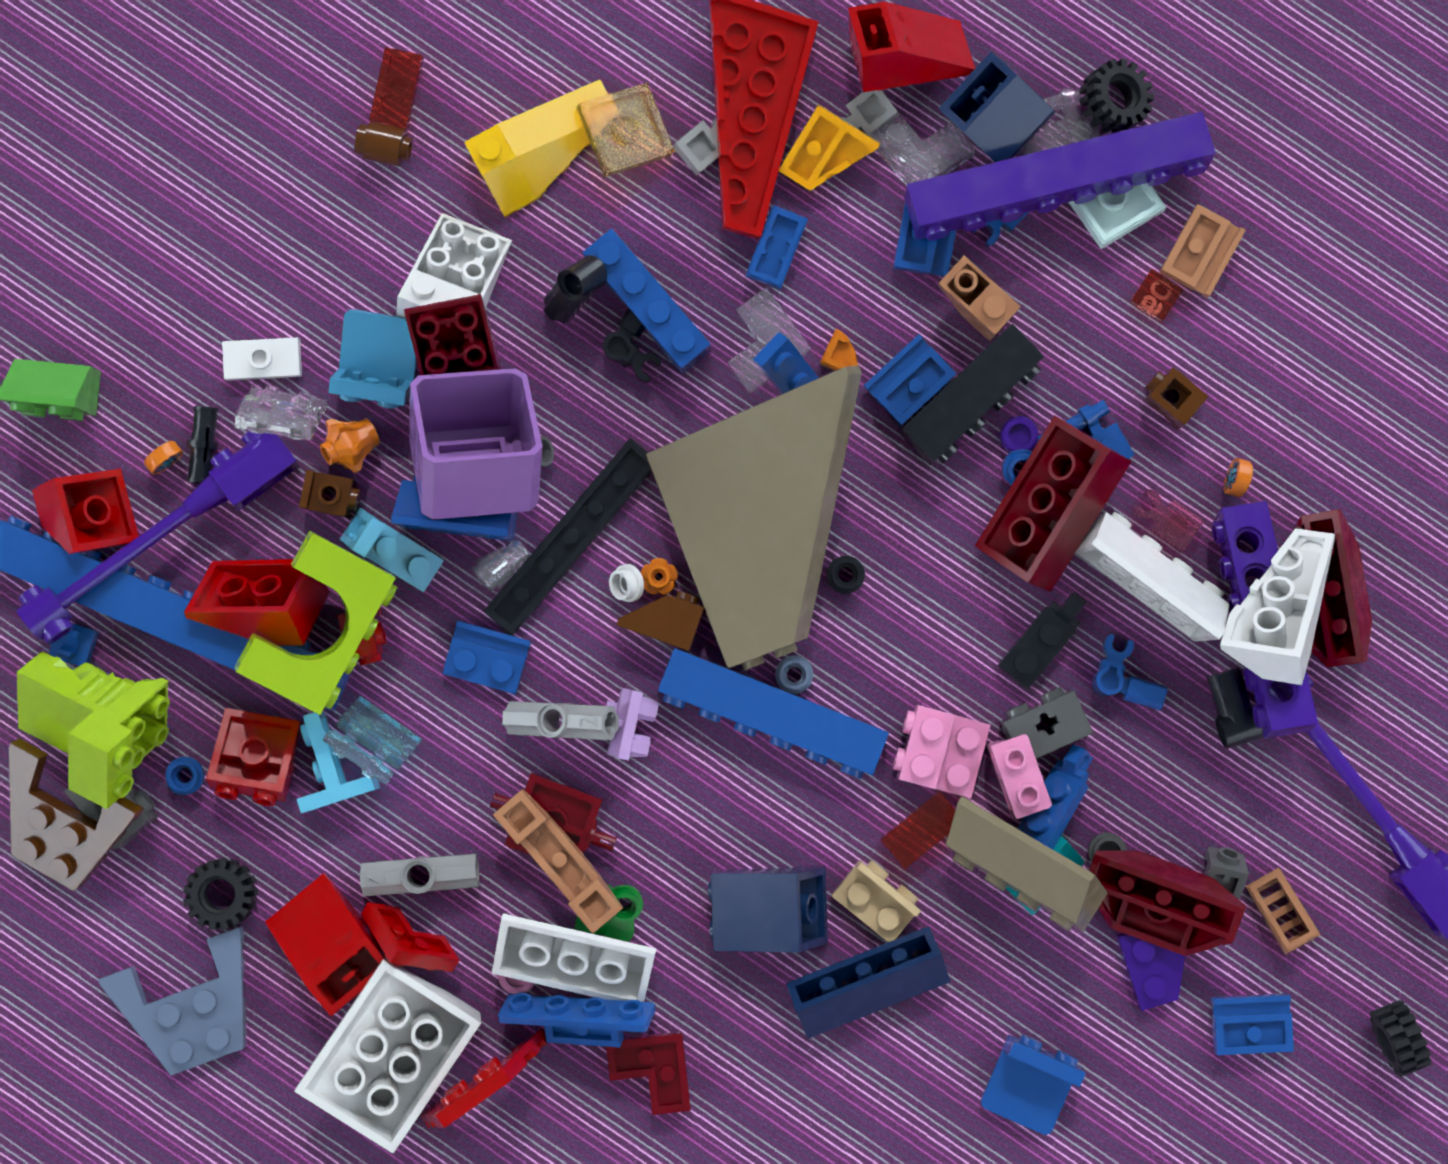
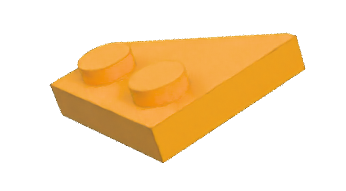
(825, 149)

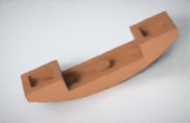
(559, 859)

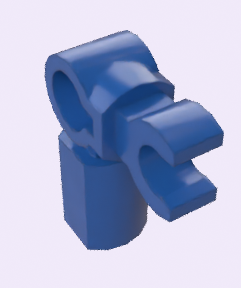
(1111, 681)

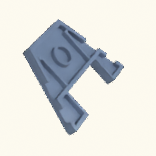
(195, 1022)

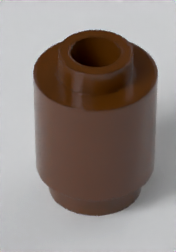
(383, 143)

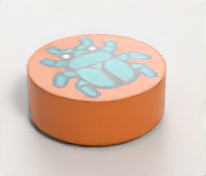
(163, 457)
(1238, 477)

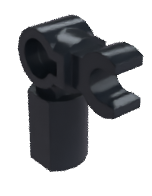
(620, 348)

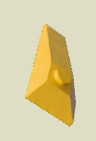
(532, 148)

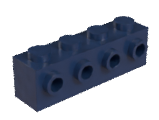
(868, 982)

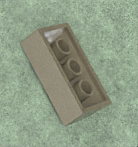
(1025, 866)

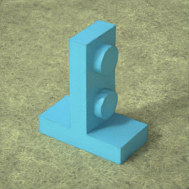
(391, 549)
(328, 768)

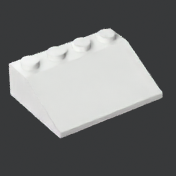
(1154, 578)
(389, 1054)

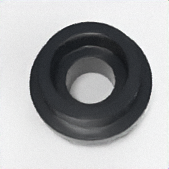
(845, 562)

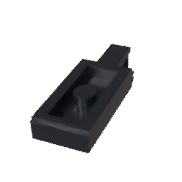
(1042, 641)

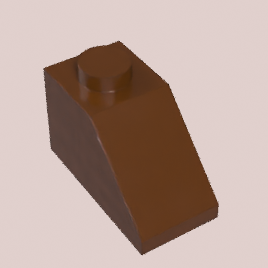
(667, 619)

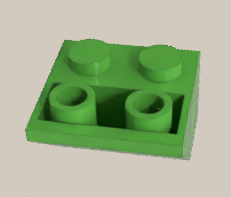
(51, 387)

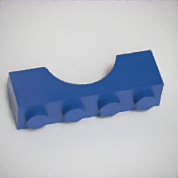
(649, 302)

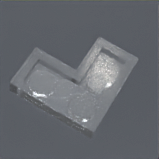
(919, 159)
(764, 320)

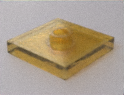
(625, 129)

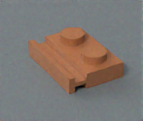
(1202, 251)

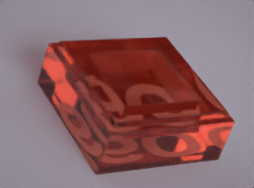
(1156, 295)

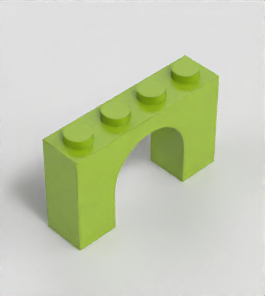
(314, 678)

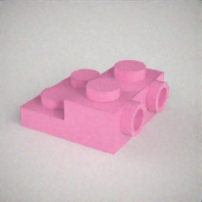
(941, 751)

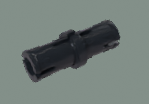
(202, 443)

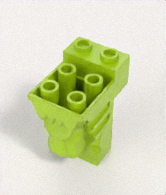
(95, 719)

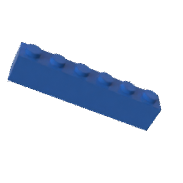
(773, 712)

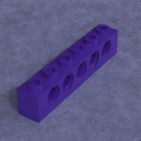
(1254, 525)

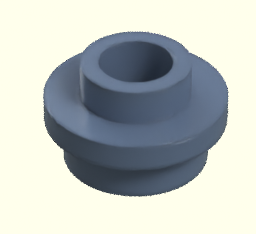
(806, 674)

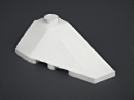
(1280, 615)

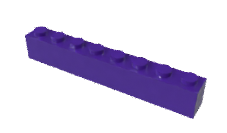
(1059, 176)

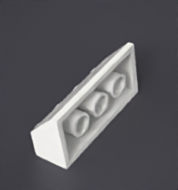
(572, 960)

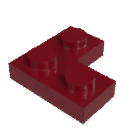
(662, 1061)

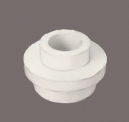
(626, 583)

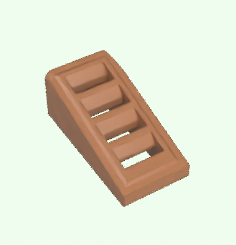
(1277, 931)

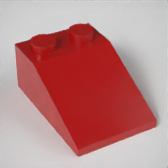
(258, 599)

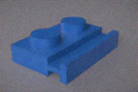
(922, 255)
(909, 380)
(486, 657)
(1252, 1024)

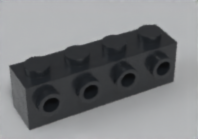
(971, 394)

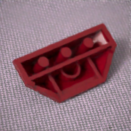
(1345, 611)
(1165, 902)

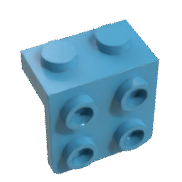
(374, 359)

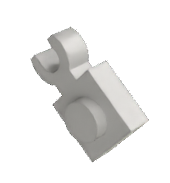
(870, 111)
(699, 147)

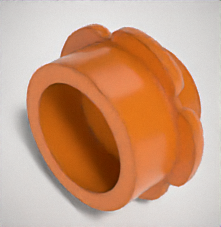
(664, 585)

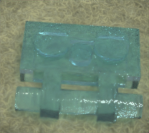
(376, 732)

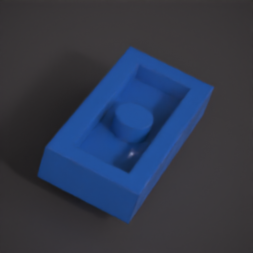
(784, 364)

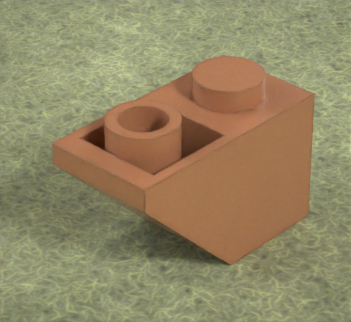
(978, 298)

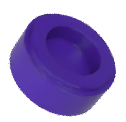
(1018, 434)

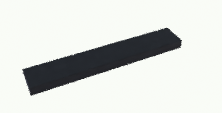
(570, 538)

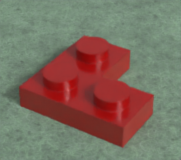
(403, 944)

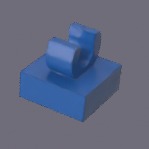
(76, 646)

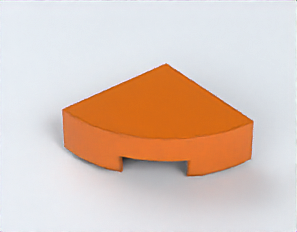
(839, 352)

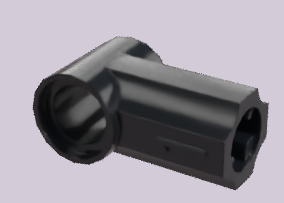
(574, 288)
(1233, 707)

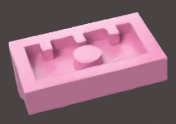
(1019, 776)

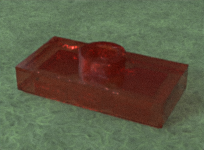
(396, 88)
(920, 830)

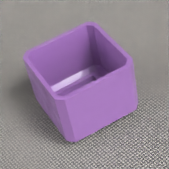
(474, 443)

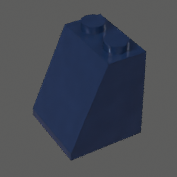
(768, 909)

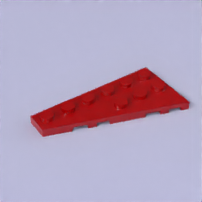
(757, 83)

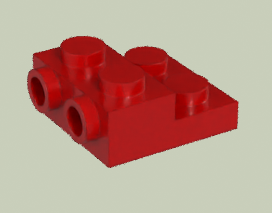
(253, 757)

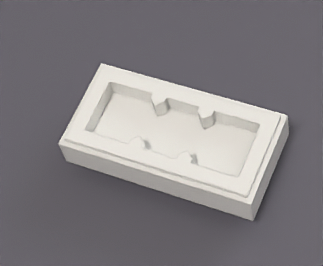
(262, 359)

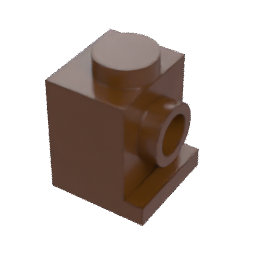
(1188, 396)
(313, 491)

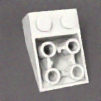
(454, 264)

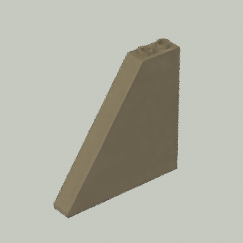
(758, 512)

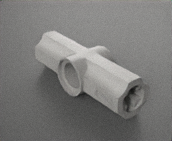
(577, 720)
(396, 878)

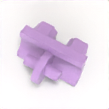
(630, 708)

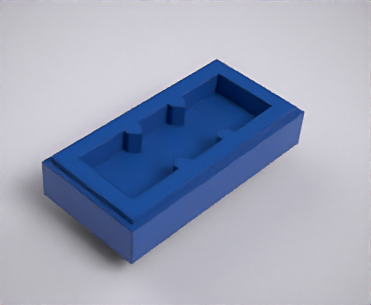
(776, 247)

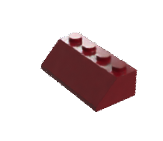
(1052, 504)

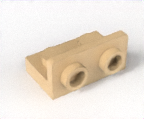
(876, 901)

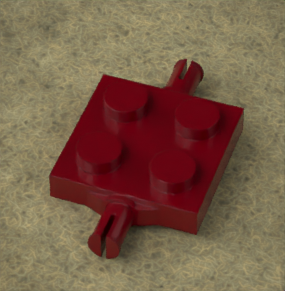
(568, 807)

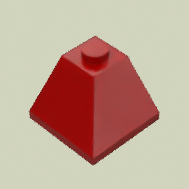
(86, 511)

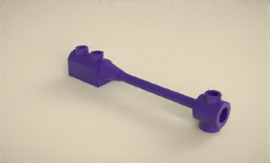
(234, 478)
(1421, 871)

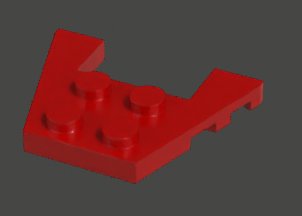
(487, 1080)

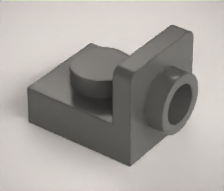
(1227, 868)

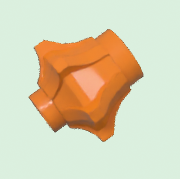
(349, 443)

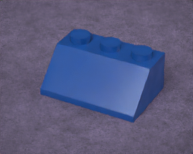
(408, 515)

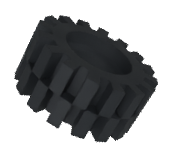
(1130, 85)
(197, 893)
(1400, 1038)

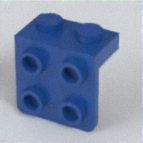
(1031, 1083)

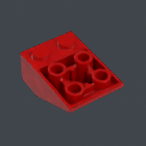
(905, 46)
(327, 943)

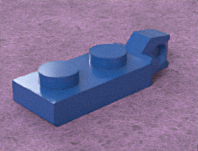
(1066, 789)

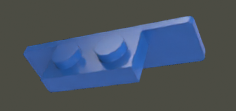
(578, 1019)

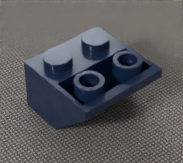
(996, 109)

